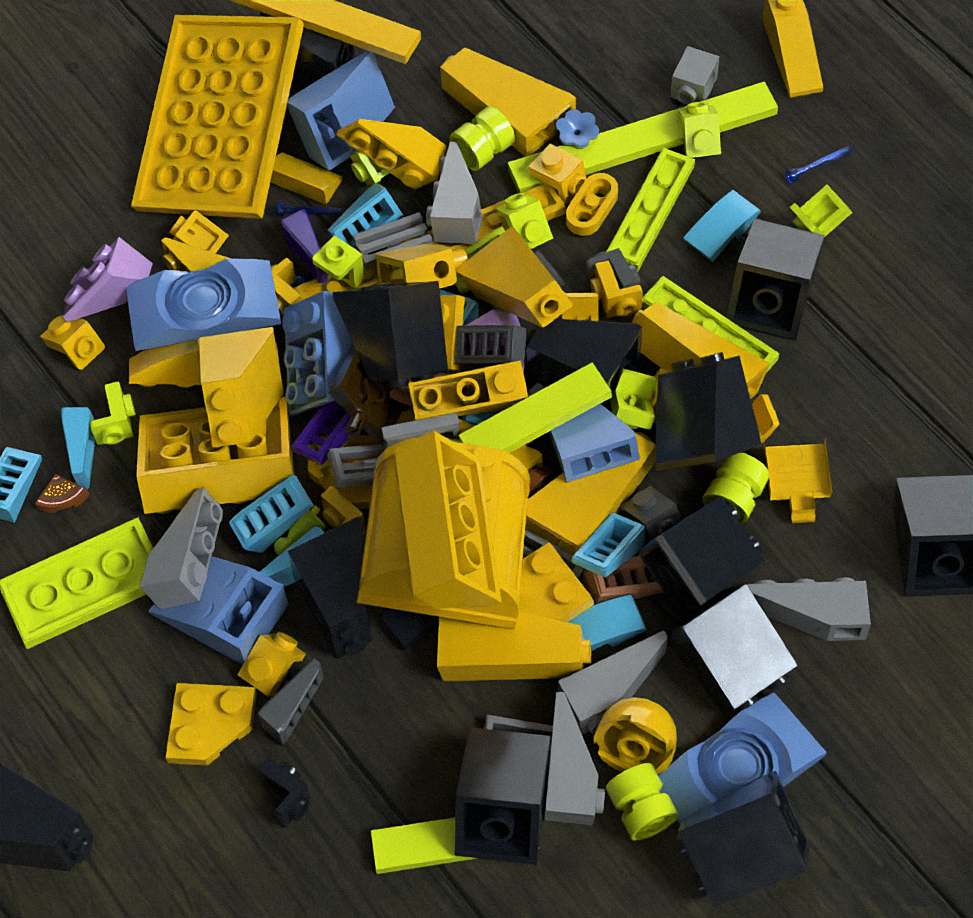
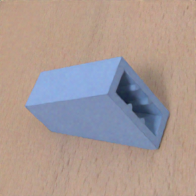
(593, 443)

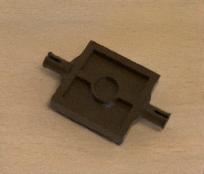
(364, 399)

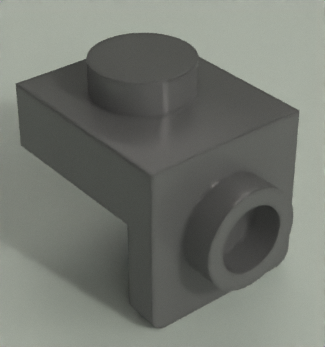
(625, 274)
(653, 511)

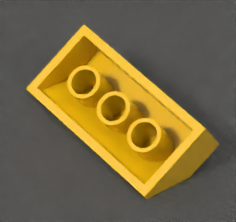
(446, 524)

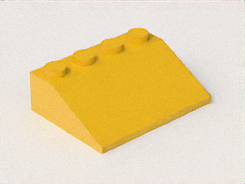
(180, 457)

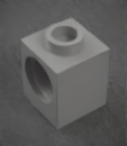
(694, 76)

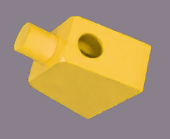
(420, 264)

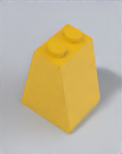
(239, 383)

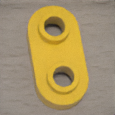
(591, 207)

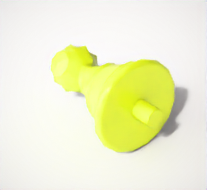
(299, 529)

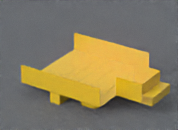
(800, 476)

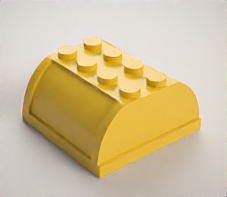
(386, 562)

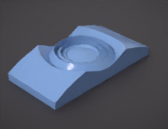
(202, 303)
(745, 749)

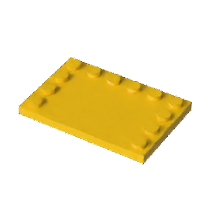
(218, 115)

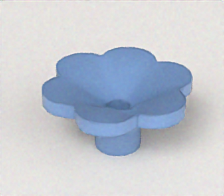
(577, 128)

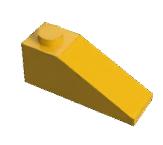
(793, 45)

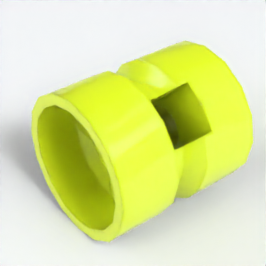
(486, 135)
(738, 482)
(639, 796)

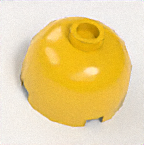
(635, 734)

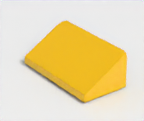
(304, 178)

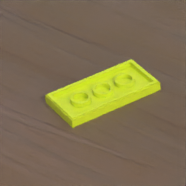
(78, 583)

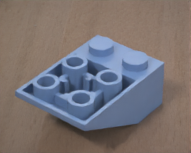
(335, 101)
(314, 351)
(232, 610)

